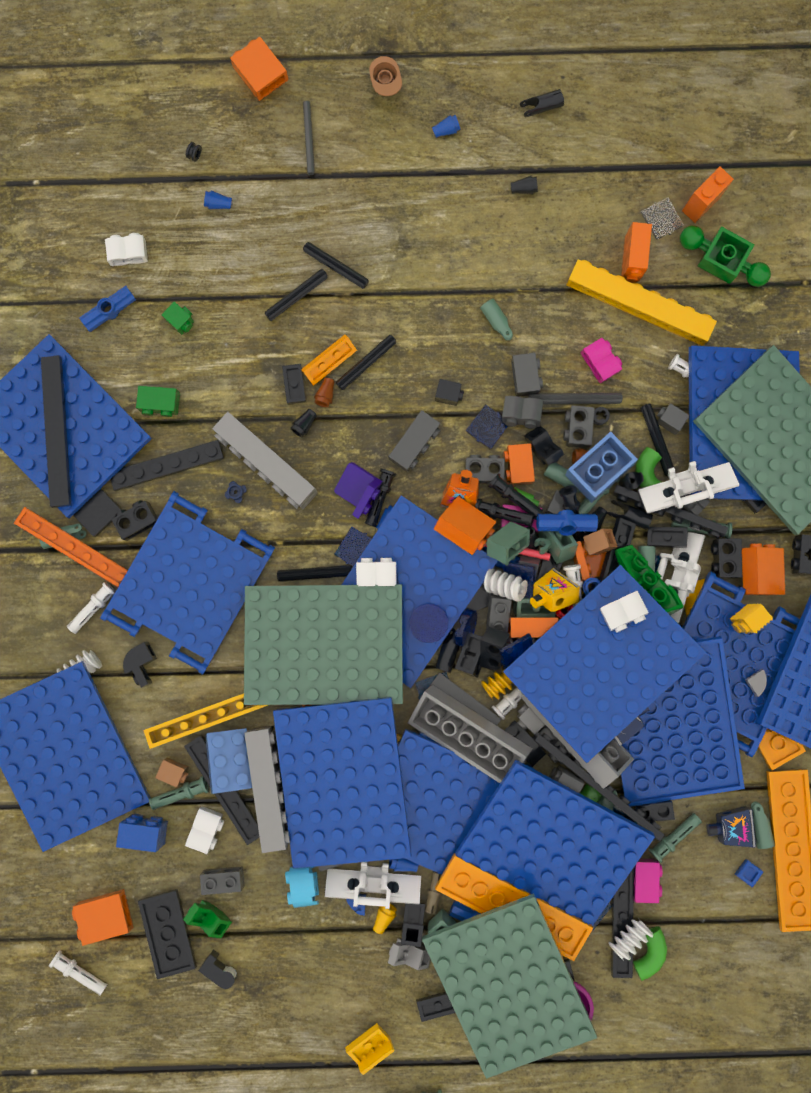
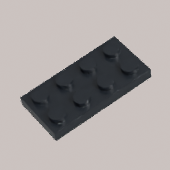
(167, 934)

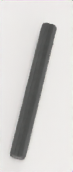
(579, 398)

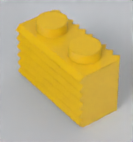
(750, 618)

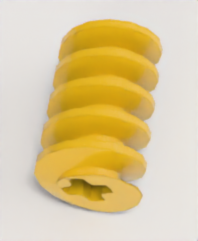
(497, 685)

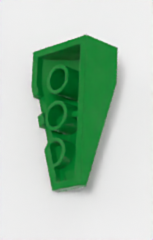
(638, 568)

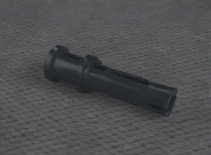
(387, 477)
(507, 491)
(571, 503)
(493, 510)

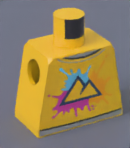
(554, 591)

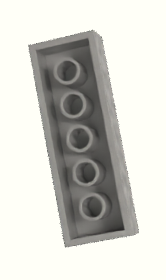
(268, 463)
(467, 734)
(605, 765)
(267, 788)

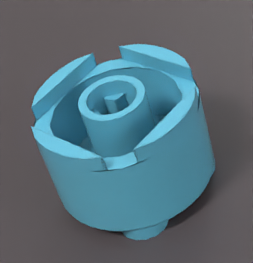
(302, 887)

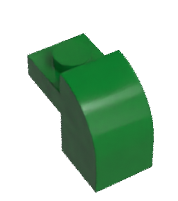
(209, 918)

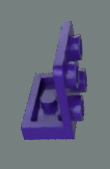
(358, 488)

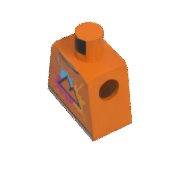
(463, 486)

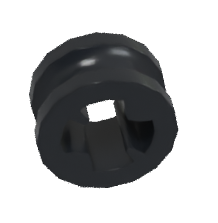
(193, 151)
(606, 415)

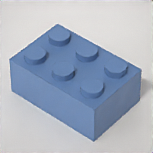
(601, 467)
(228, 761)

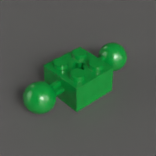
(736, 251)

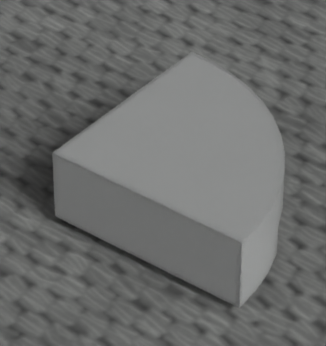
(757, 682)

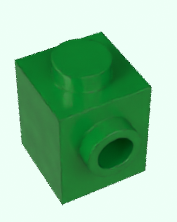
(178, 318)

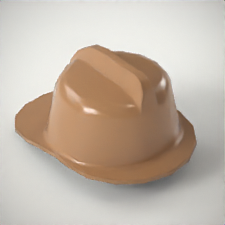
(385, 76)

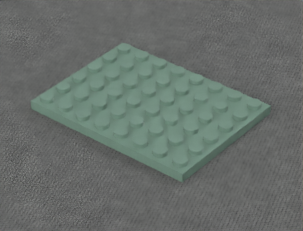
(766, 434)
(322, 644)
(509, 986)

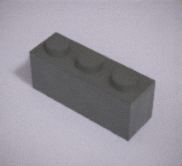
(415, 441)

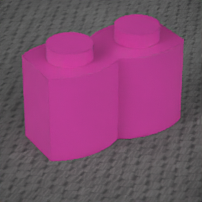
(601, 360)

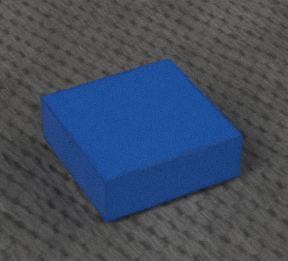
(749, 873)

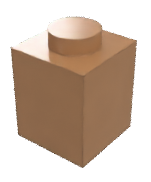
(599, 542)
(172, 772)

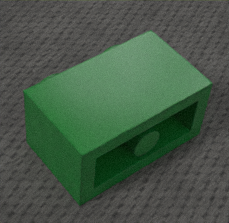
(158, 400)

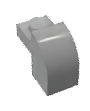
(410, 955)

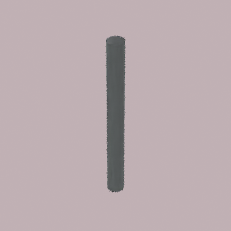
(308, 138)

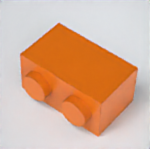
(520, 464)

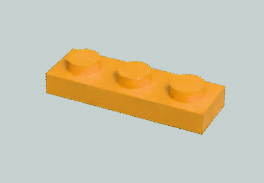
(329, 360)

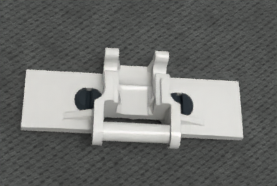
(668, 493)
(686, 568)
(349, 883)

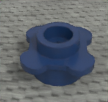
(240, 491)

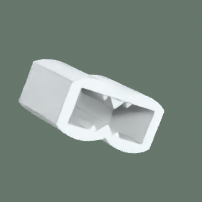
(126, 249)
(376, 573)
(624, 611)
(204, 830)

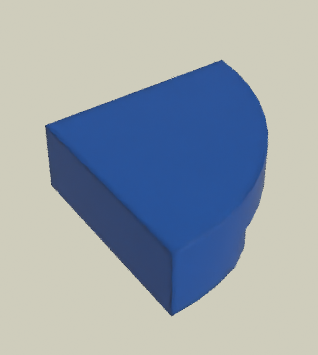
(360, 909)

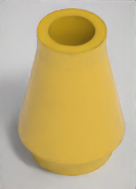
(384, 918)

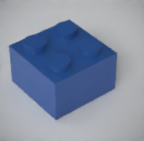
(142, 833)

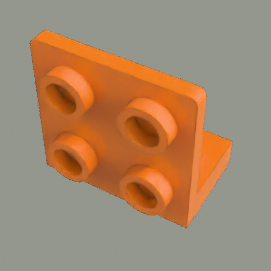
(590, 564)

